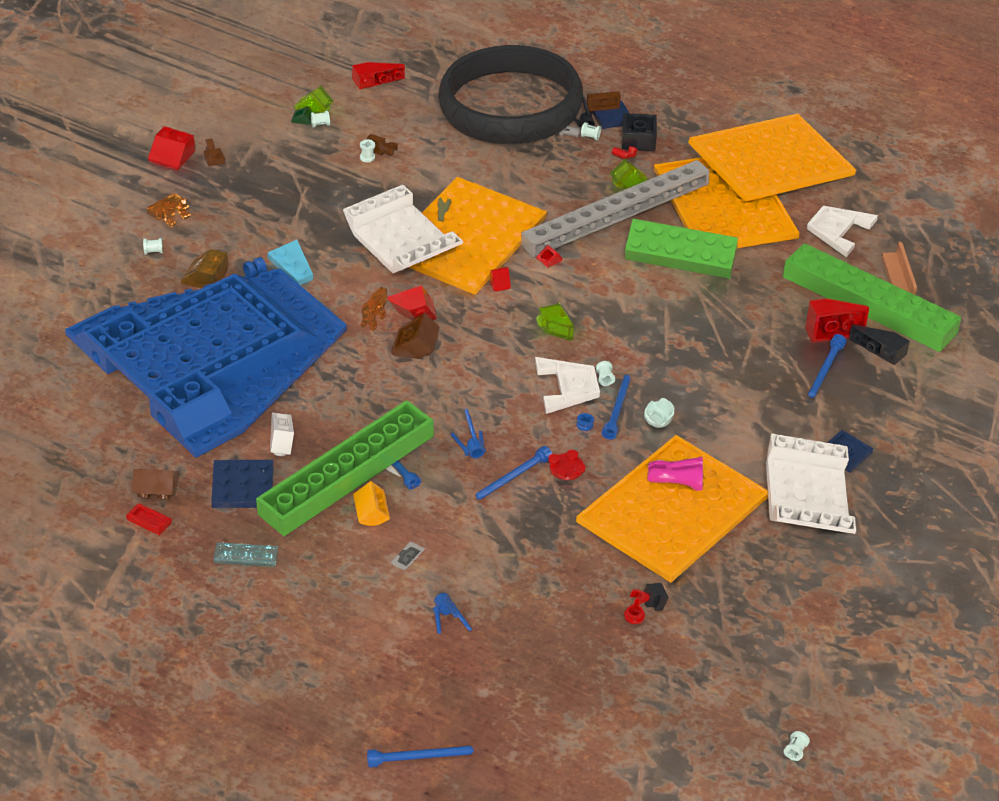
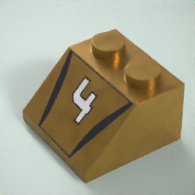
(206, 269)

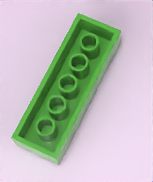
(681, 248)

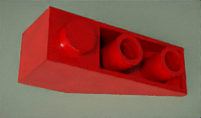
(375, 73)

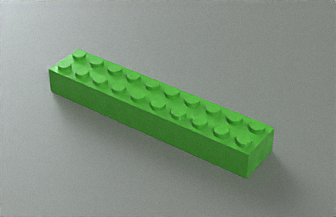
(886, 302)
(344, 468)

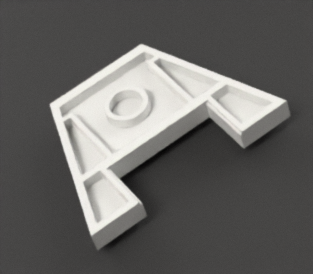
(832, 224)
(575, 381)

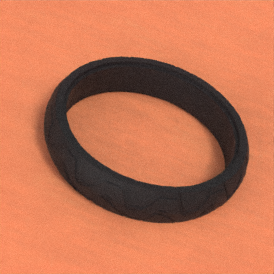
(510, 128)

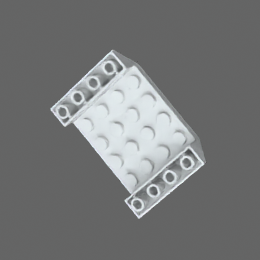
(397, 230)
(808, 483)

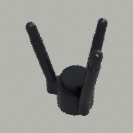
(585, 117)

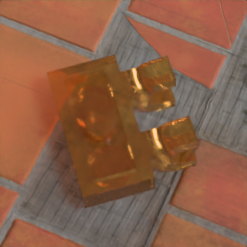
(167, 206)
(374, 307)

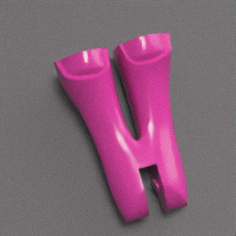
(684, 472)

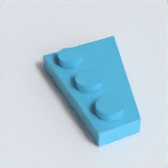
(292, 262)

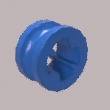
(585, 422)

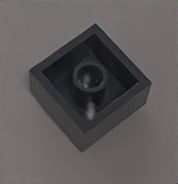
(639, 131)

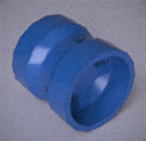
(255, 267)

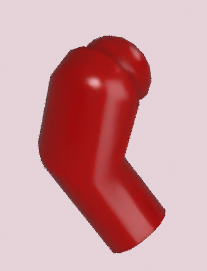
(631, 153)

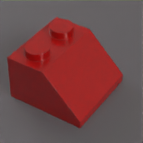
(172, 148)
(413, 303)

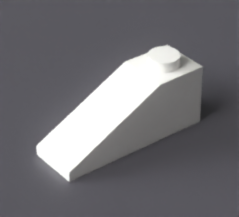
(281, 434)

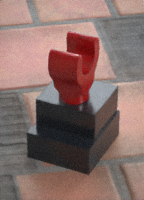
(653, 596)

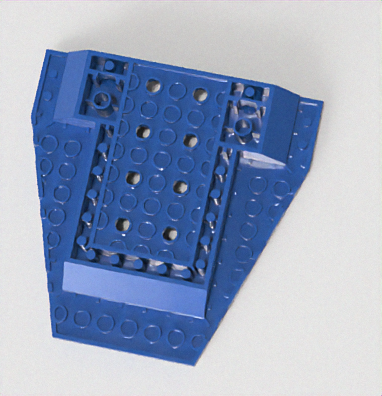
(220, 385)

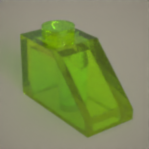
(317, 100)
(627, 175)
(555, 322)

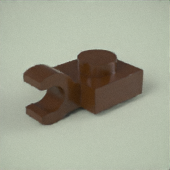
(382, 147)
(212, 155)

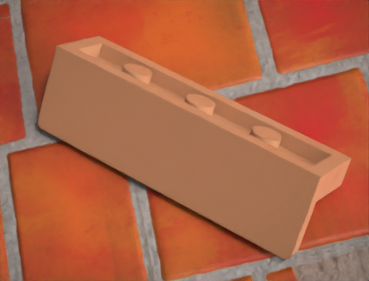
(899, 269)

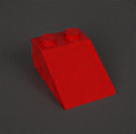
(833, 317)

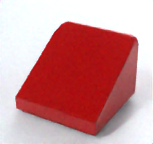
(549, 257)
(500, 279)

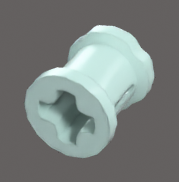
(320, 119)
(591, 131)
(367, 150)
(153, 246)
(605, 373)
(796, 746)

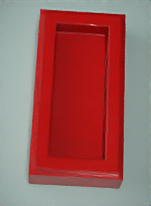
(149, 519)

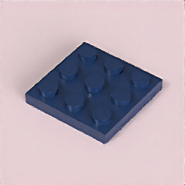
(240, 482)

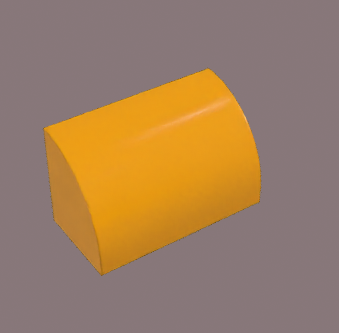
(371, 505)

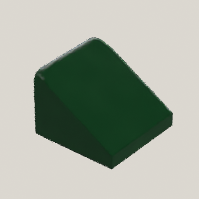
(302, 116)

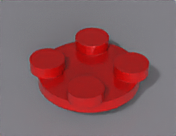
(566, 465)

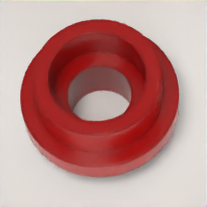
(634, 614)

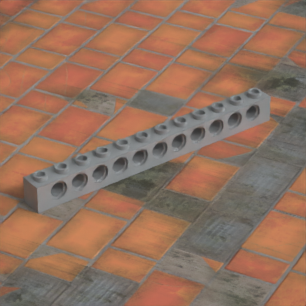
(615, 208)

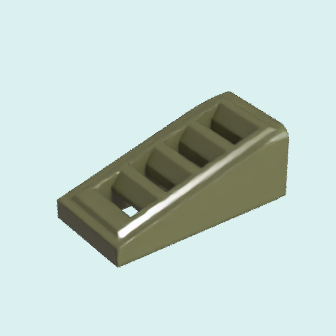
(443, 208)

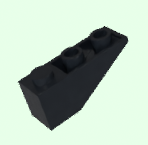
(882, 343)

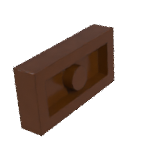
(603, 101)

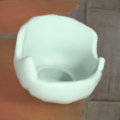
(659, 413)

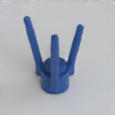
(475, 447)
(446, 606)

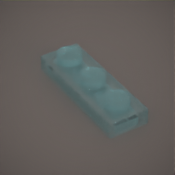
(246, 554)

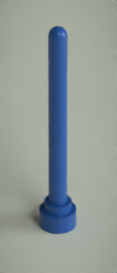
(837, 343)
(610, 429)
(541, 456)
(409, 478)
(376, 757)

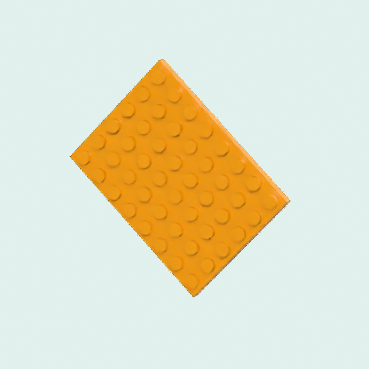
(771, 157)
(722, 211)
(489, 231)
(671, 522)

